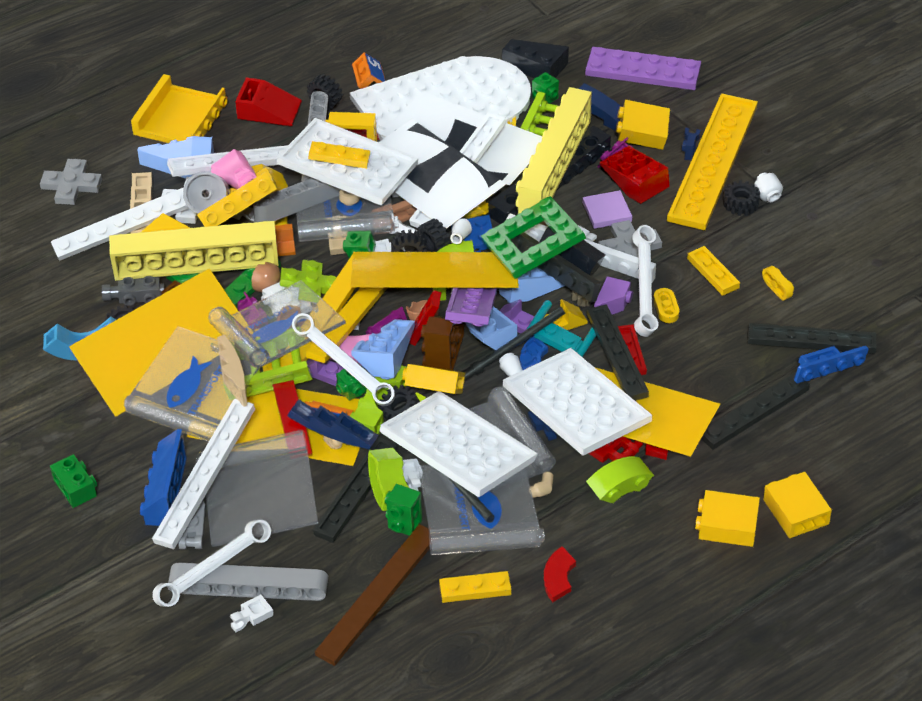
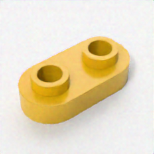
(778, 283)
(666, 305)

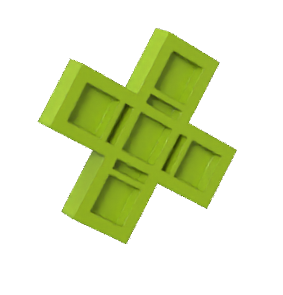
(310, 274)

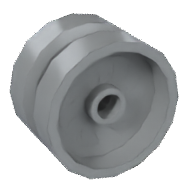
(198, 185)

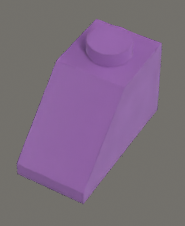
(615, 294)

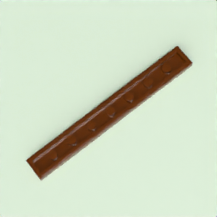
(374, 597)

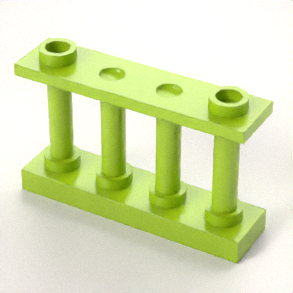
(535, 115)
(263, 381)

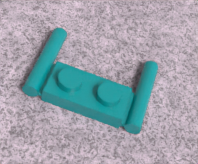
(559, 337)

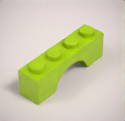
(367, 410)

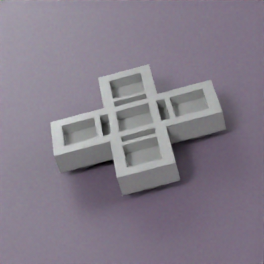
(71, 181)
(623, 239)

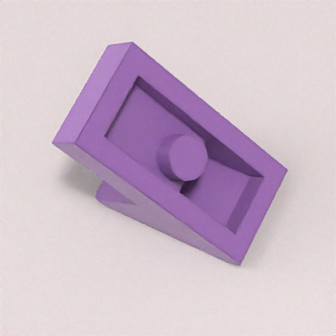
(514, 312)
(324, 372)

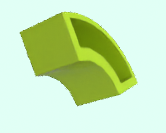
(384, 473)
(619, 478)

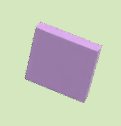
(606, 209)

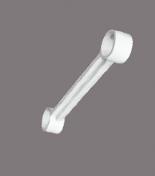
(645, 291)
(343, 359)
(211, 563)

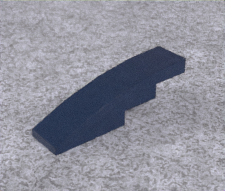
(603, 107)
(328, 424)

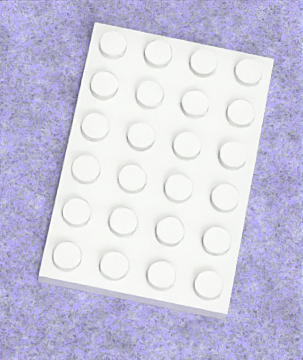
(376, 183)
(577, 401)
(458, 443)

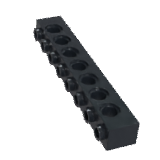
(591, 148)

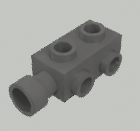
(133, 290)

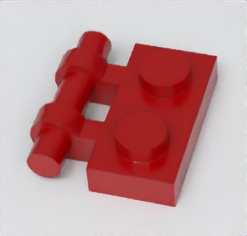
(610, 449)

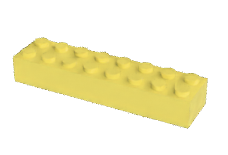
(556, 149)
(193, 250)

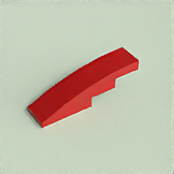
(286, 397)

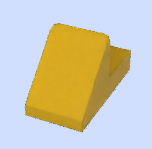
(572, 318)

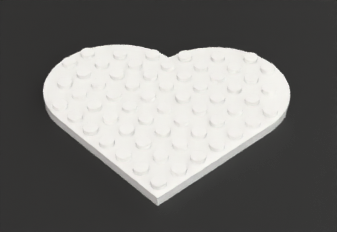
(471, 82)

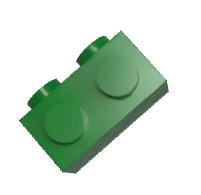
(73, 480)
(403, 509)

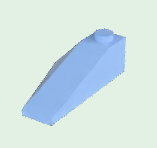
(157, 155)
(531, 285)
(497, 332)
(385, 351)

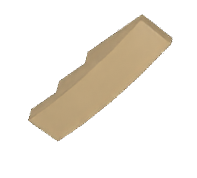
(141, 191)
(232, 370)

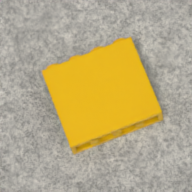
(177, 112)
(239, 199)

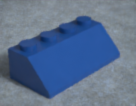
(164, 478)

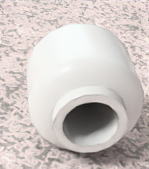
(769, 187)

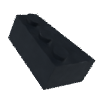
(536, 57)
(581, 254)

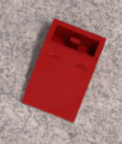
(266, 103)
(636, 173)

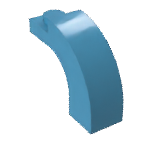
(59, 339)

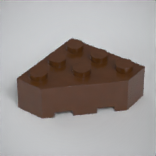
(441, 342)

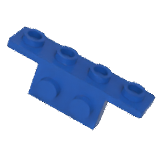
(828, 361)

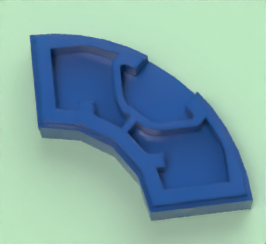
(532, 352)

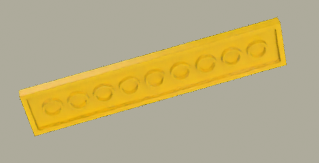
(712, 162)

